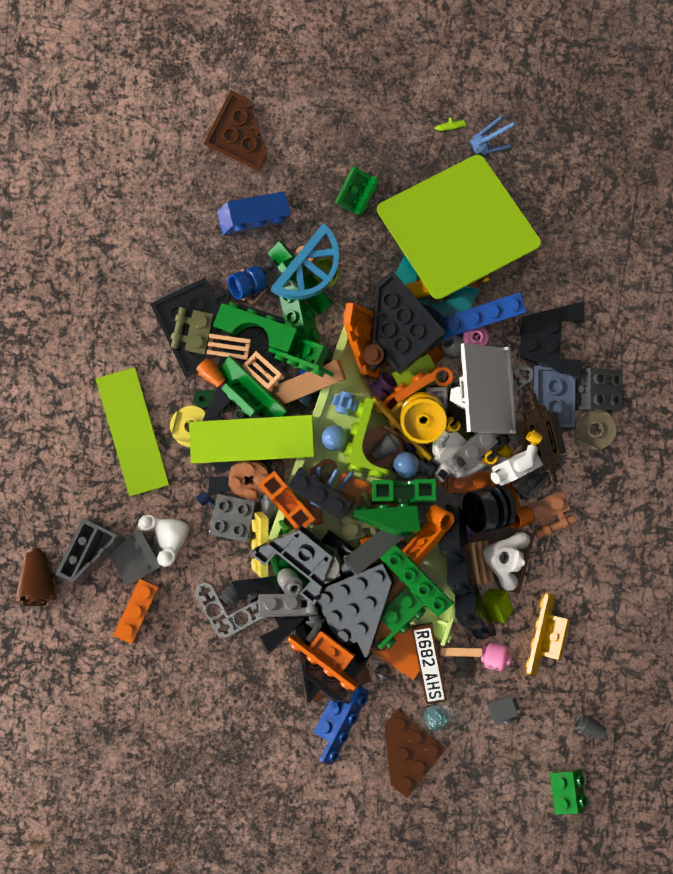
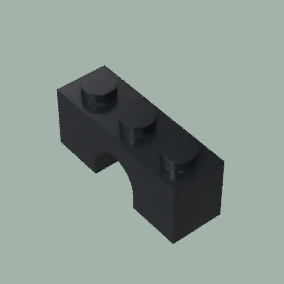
(326, 497)

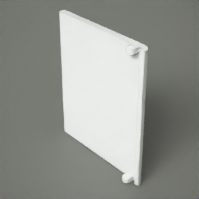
(488, 389)

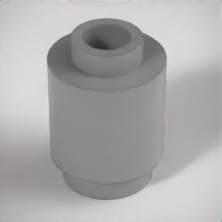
(289, 582)

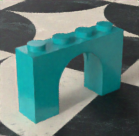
(458, 302)

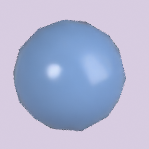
(334, 438)
(406, 464)

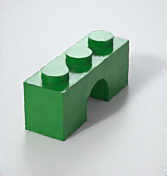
(404, 492)

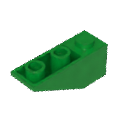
(393, 520)

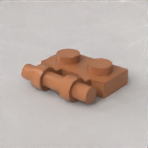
(547, 508)

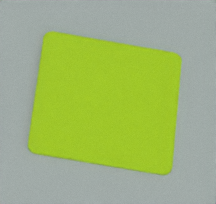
(458, 226)

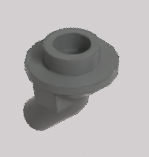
(316, 623)

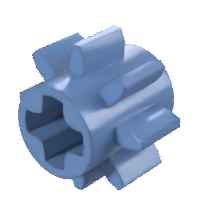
(345, 403)

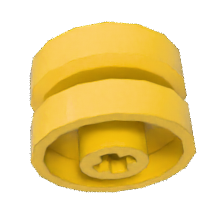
(421, 405)

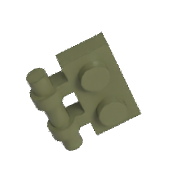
(198, 332)
(353, 528)

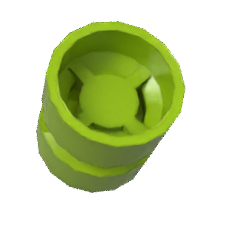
(325, 265)

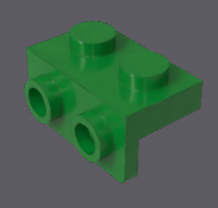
(357, 191)
(568, 792)

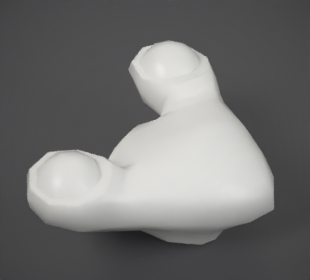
(168, 537)
(505, 558)

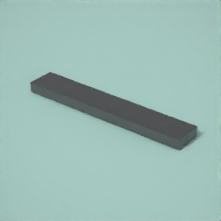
(383, 541)

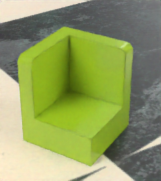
(497, 605)

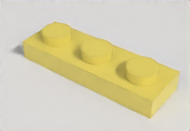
(260, 528)

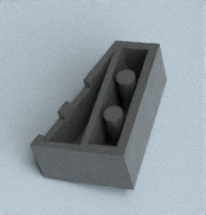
(87, 551)

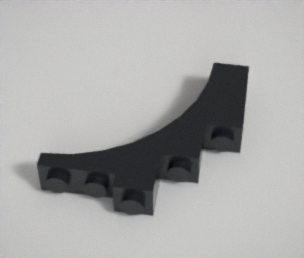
(461, 579)

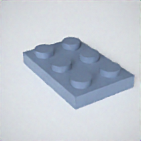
(556, 393)

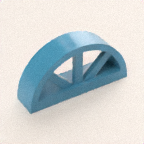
(302, 259)

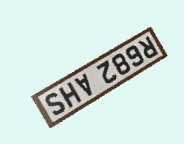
(429, 663)

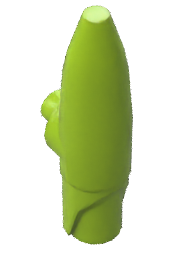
(450, 125)

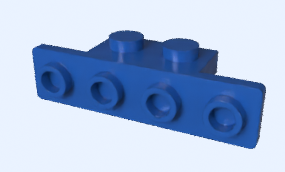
(337, 722)

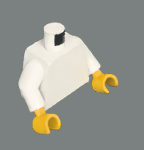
(448, 444)
(518, 465)

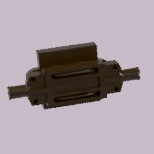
(552, 440)

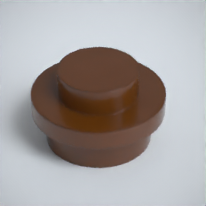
(373, 354)

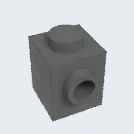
(503, 709)

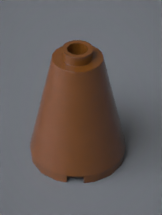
(35, 580)

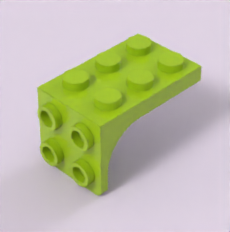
(353, 450)

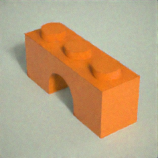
(286, 501)
(136, 611)

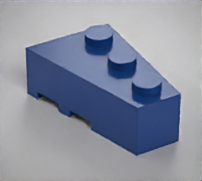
(253, 212)

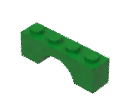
(234, 320)

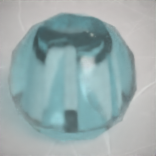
(435, 717)

